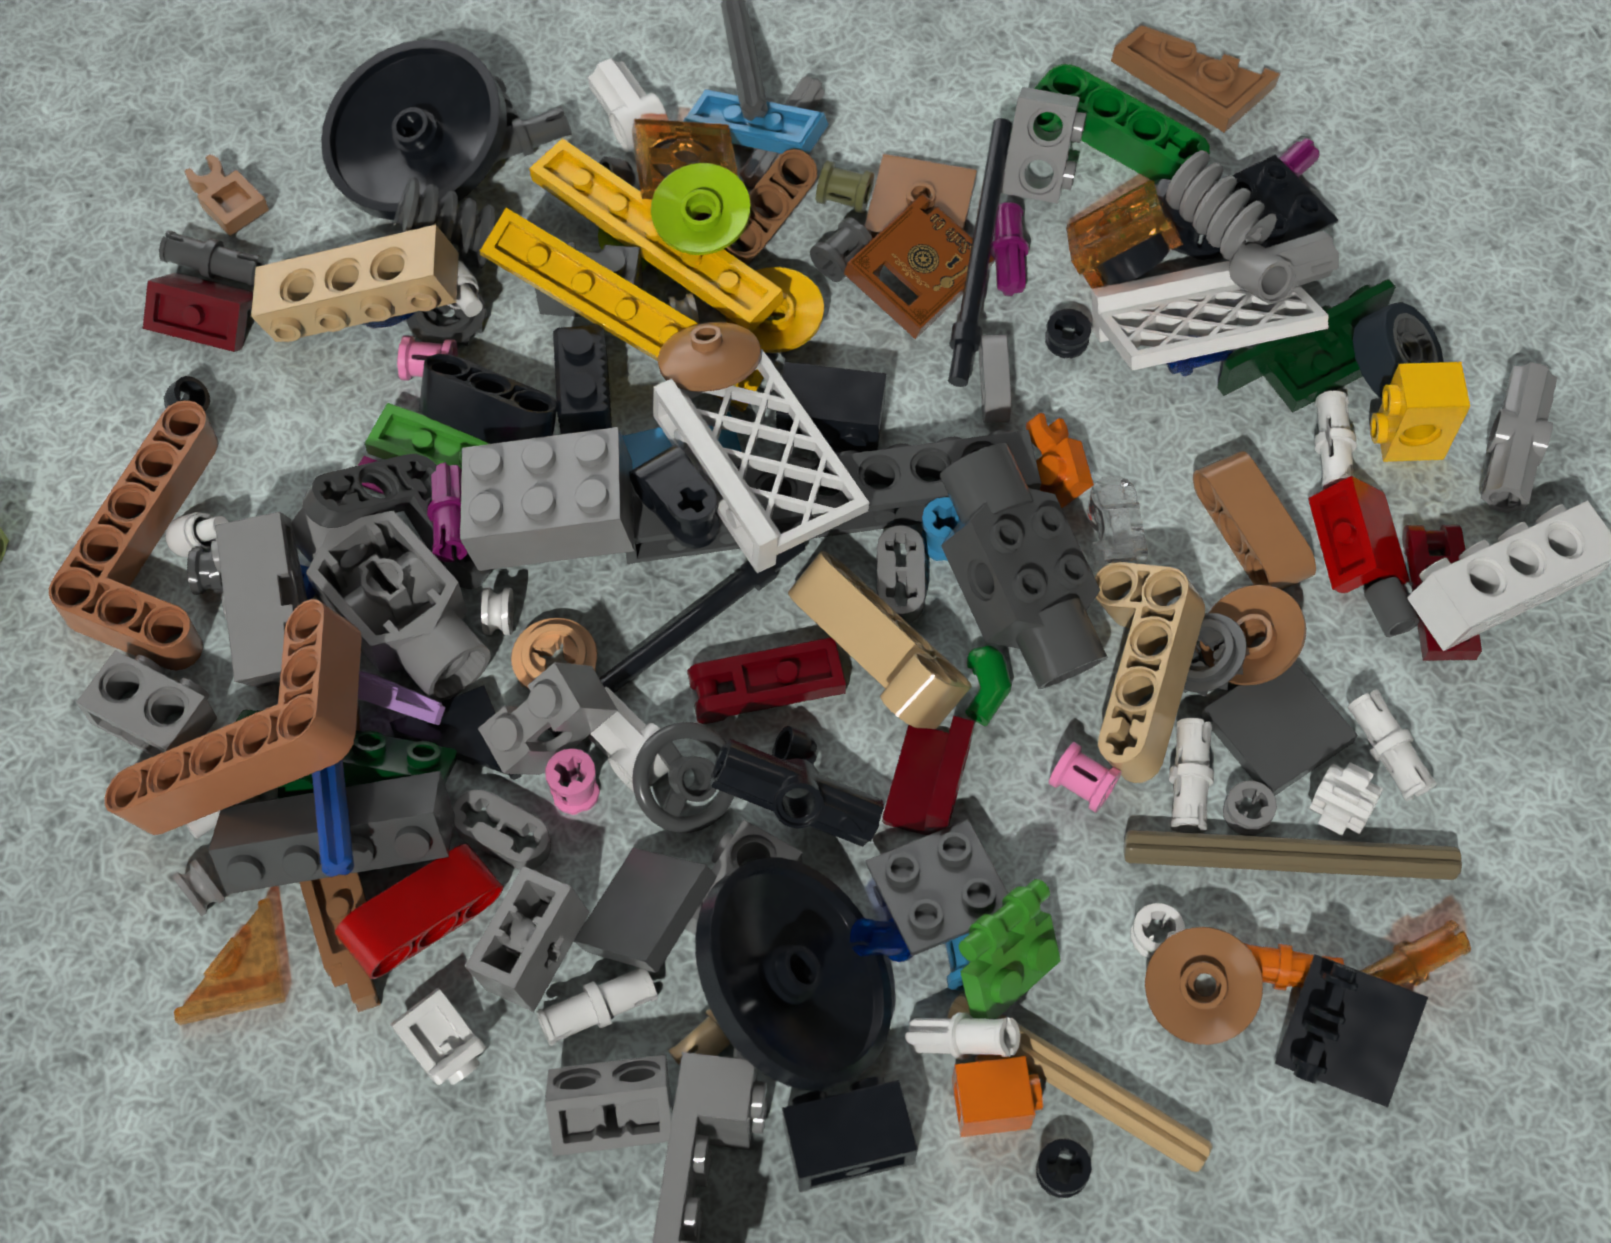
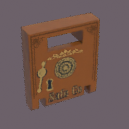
(926, 255)

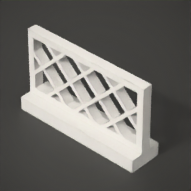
(1180, 302)
(736, 501)

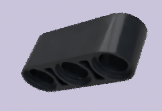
(484, 401)

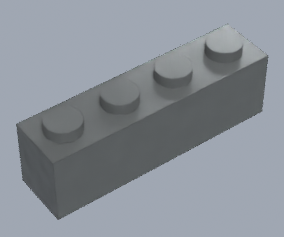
(279, 842)

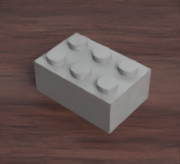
(547, 499)

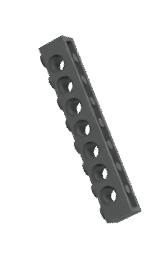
(899, 504)

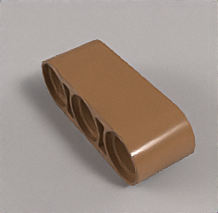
(777, 198)
(1254, 522)

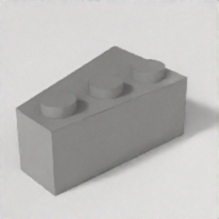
(260, 592)

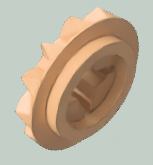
(544, 639)

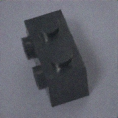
(840, 402)
(848, 1133)

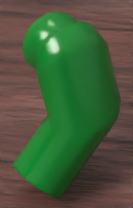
(994, 683)

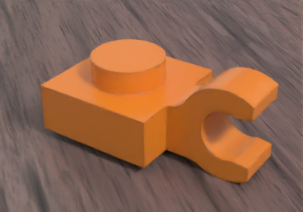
(1063, 460)

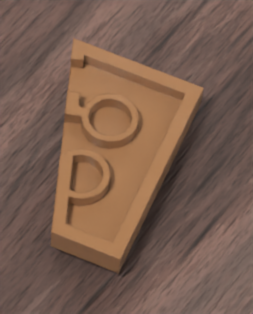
(1203, 85)

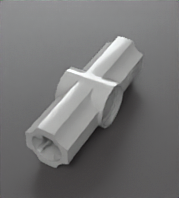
(1519, 438)

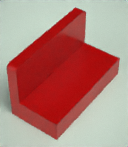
(1356, 535)

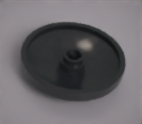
(413, 114)
(787, 976)

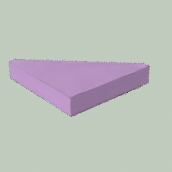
(398, 698)

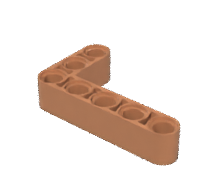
(133, 540)
(278, 745)

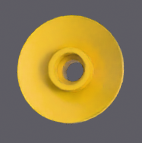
(800, 312)

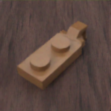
(328, 904)

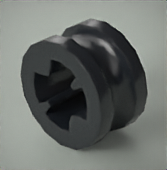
(1067, 319)
(1050, 1155)

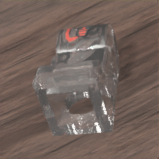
(1118, 522)

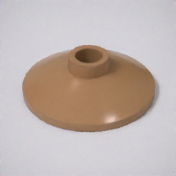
(709, 356)
(1268, 614)
(1173, 991)

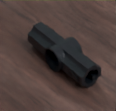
(766, 780)

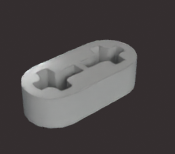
(994, 378)
(912, 574)
(507, 818)

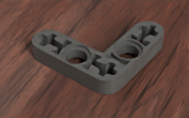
(406, 489)

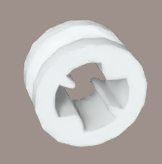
(497, 611)
(1154, 911)

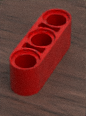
(418, 911)

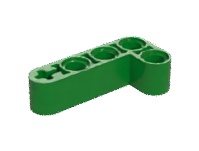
(1122, 125)

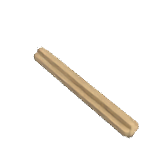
(1106, 1097)

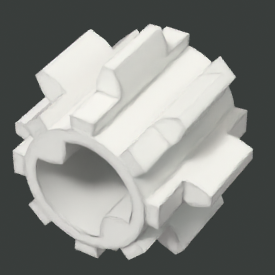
(1345, 798)

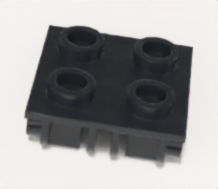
(1287, 197)
(1351, 1030)

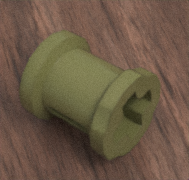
(844, 187)

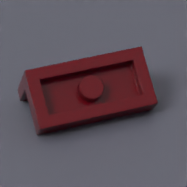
(197, 310)
(928, 777)

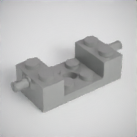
(713, 1105)

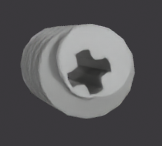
(1213, 208)

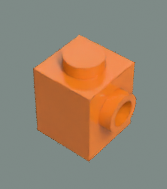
(995, 1095)

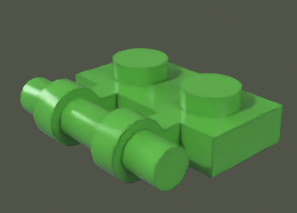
(1008, 951)

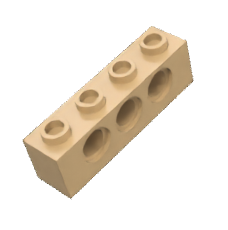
(355, 284)

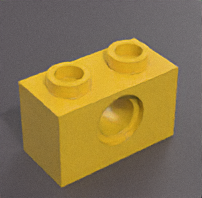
(1421, 411)

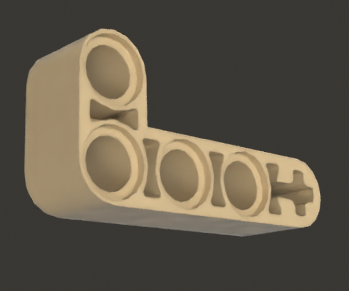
(916, 677)
(1135, 735)

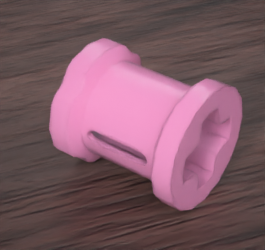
(412, 351)
(565, 767)
(1084, 777)

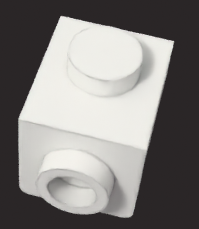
(439, 1039)

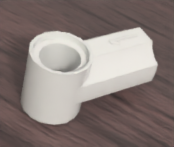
(623, 99)
(621, 741)

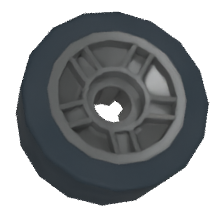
(1392, 338)

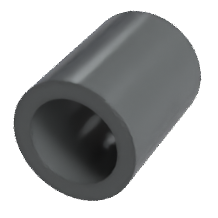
(1391, 607)

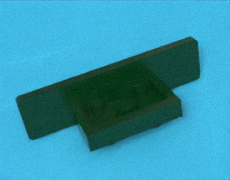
(1309, 362)
(379, 759)

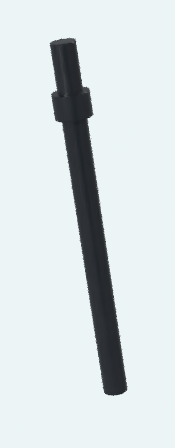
(966, 332)
(693, 621)

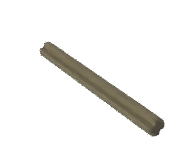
(1292, 854)

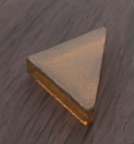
(241, 975)

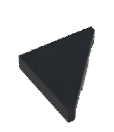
(457, 728)

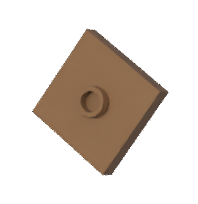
(905, 179)

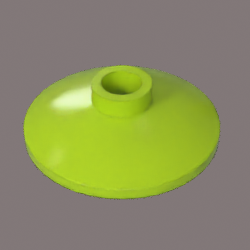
(695, 191)

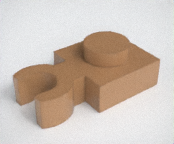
(227, 199)

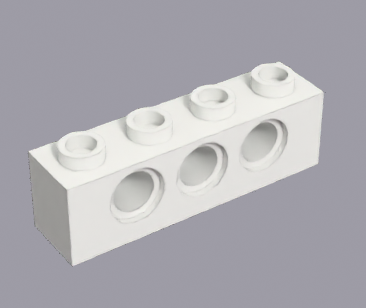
(1512, 574)

